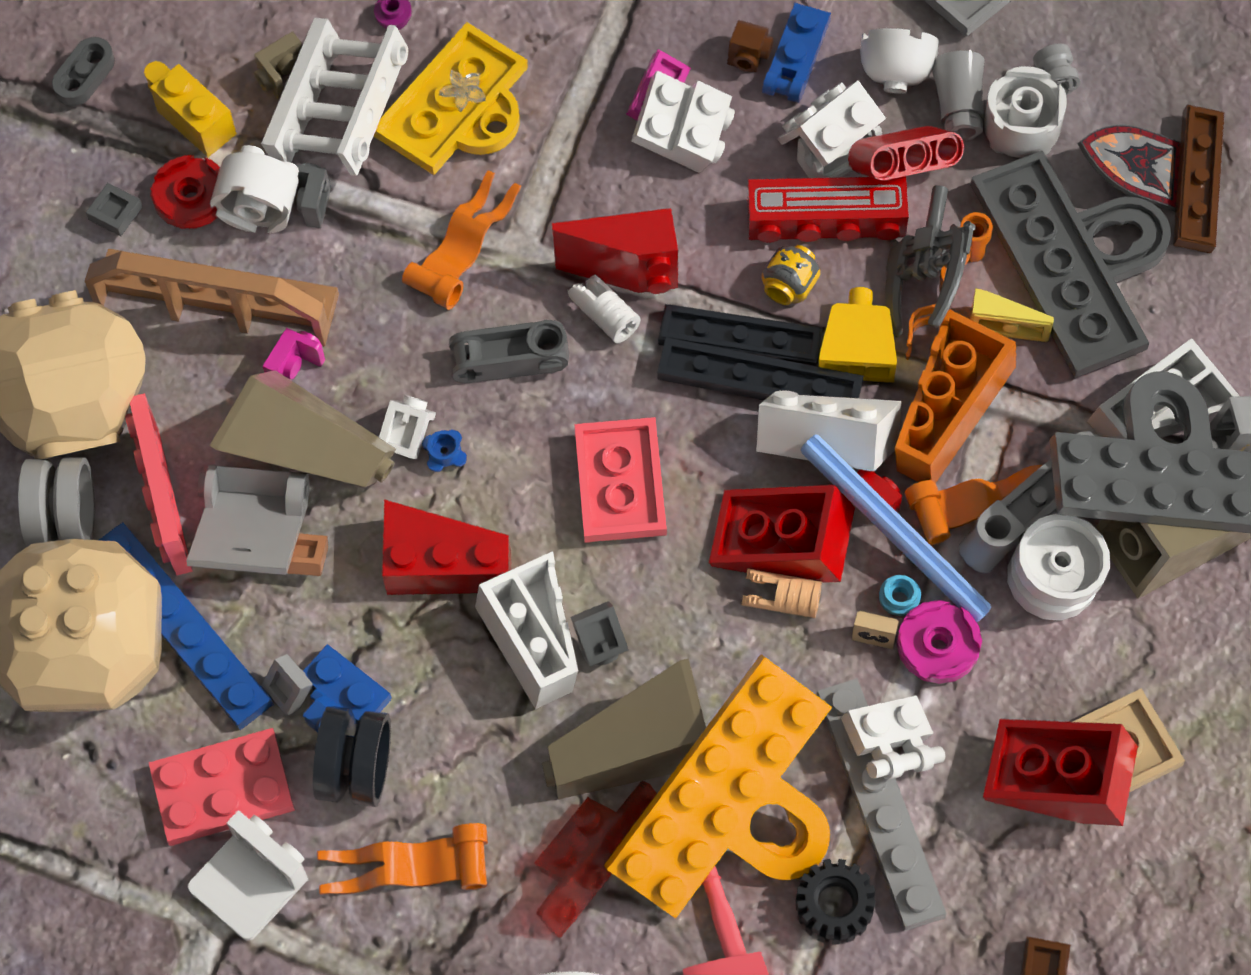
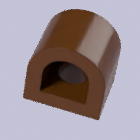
(748, 46)

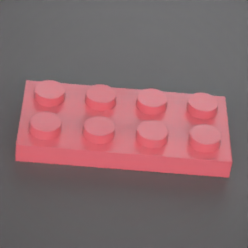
(158, 486)

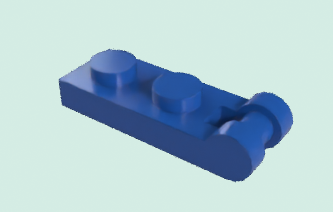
(797, 52)

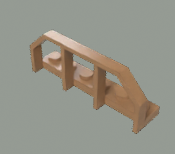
(213, 288)

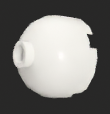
(897, 58)

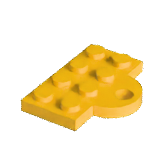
(432, 128)

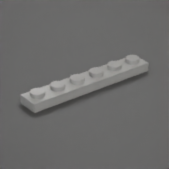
(885, 819)

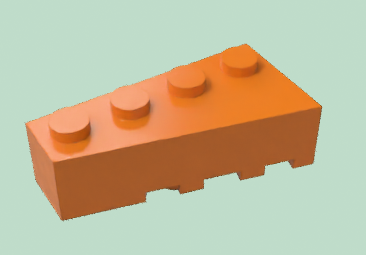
(952, 395)

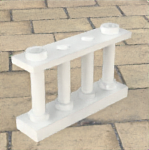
(312, 74)

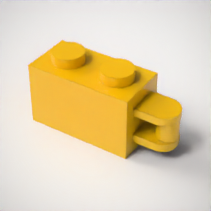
(190, 107)

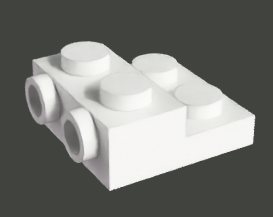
(683, 121)

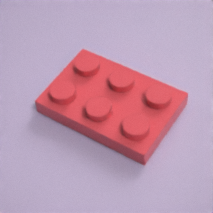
(620, 480)
(210, 784)

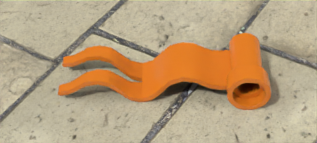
(981, 236)
(459, 248)
(958, 504)
(416, 863)

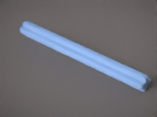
(895, 527)

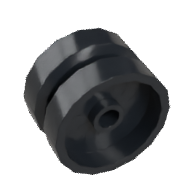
(351, 756)

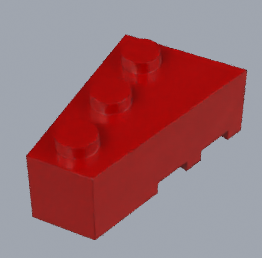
(438, 553)

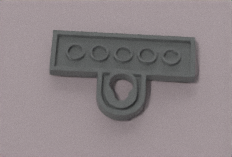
(1062, 264)
(1150, 478)

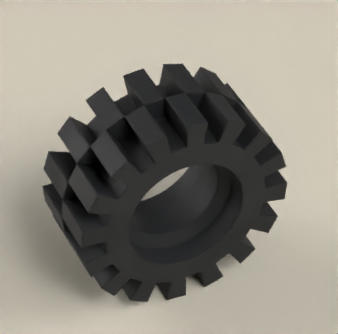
(841, 876)

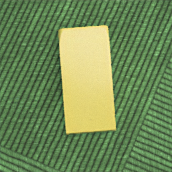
(1010, 317)

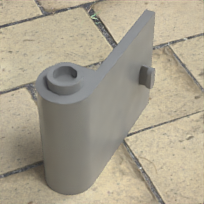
(249, 519)

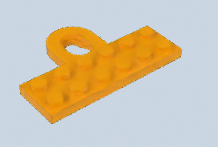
(719, 788)

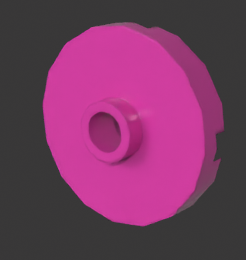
(939, 622)

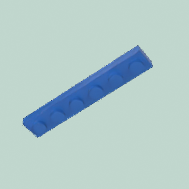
(198, 643)

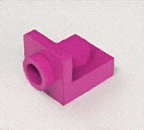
(290, 351)

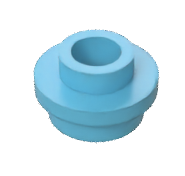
(902, 584)

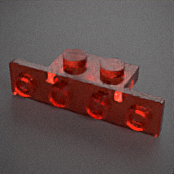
(579, 855)

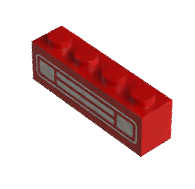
(827, 208)

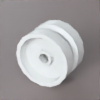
(1058, 567)

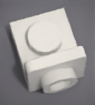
(406, 425)

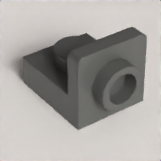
(313, 193)
(599, 634)

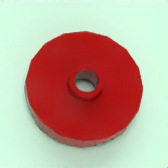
(177, 180)

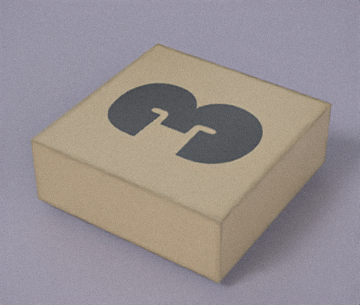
(875, 629)

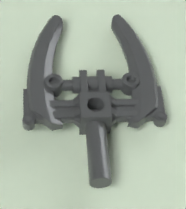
(930, 256)

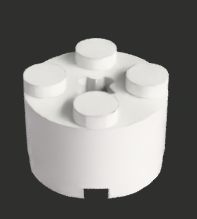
(1024, 112)
(255, 190)

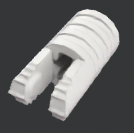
(605, 309)

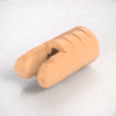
(793, 594)

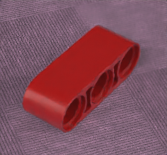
(905, 152)

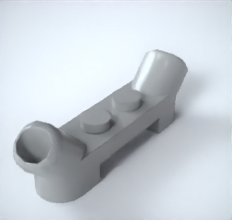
(1006, 520)

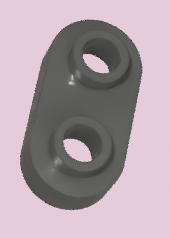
(81, 73)

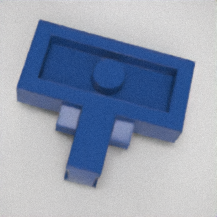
(341, 685)

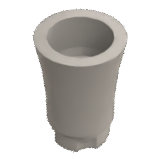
(960, 92)

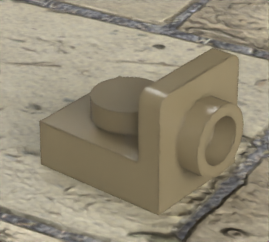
(277, 61)

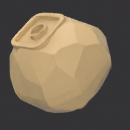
(66, 375)
(77, 626)

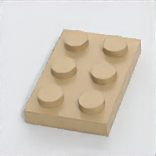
(1156, 749)

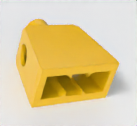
(860, 338)

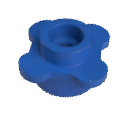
(444, 439)

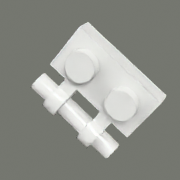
(892, 725)

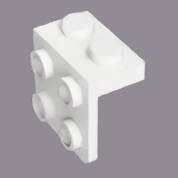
(834, 121)
(249, 877)

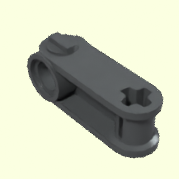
(509, 351)

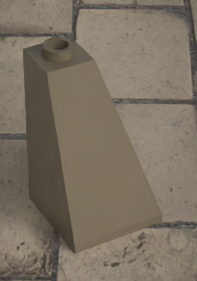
(299, 431)
(1160, 553)
(631, 739)

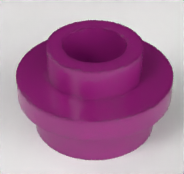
(398, 18)

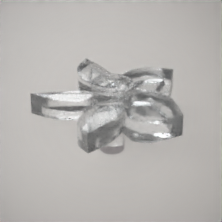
(464, 89)

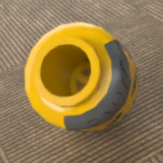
(790, 274)

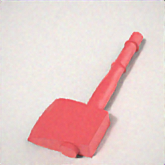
(736, 959)

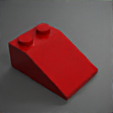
(622, 250)
(784, 531)
(1063, 769)

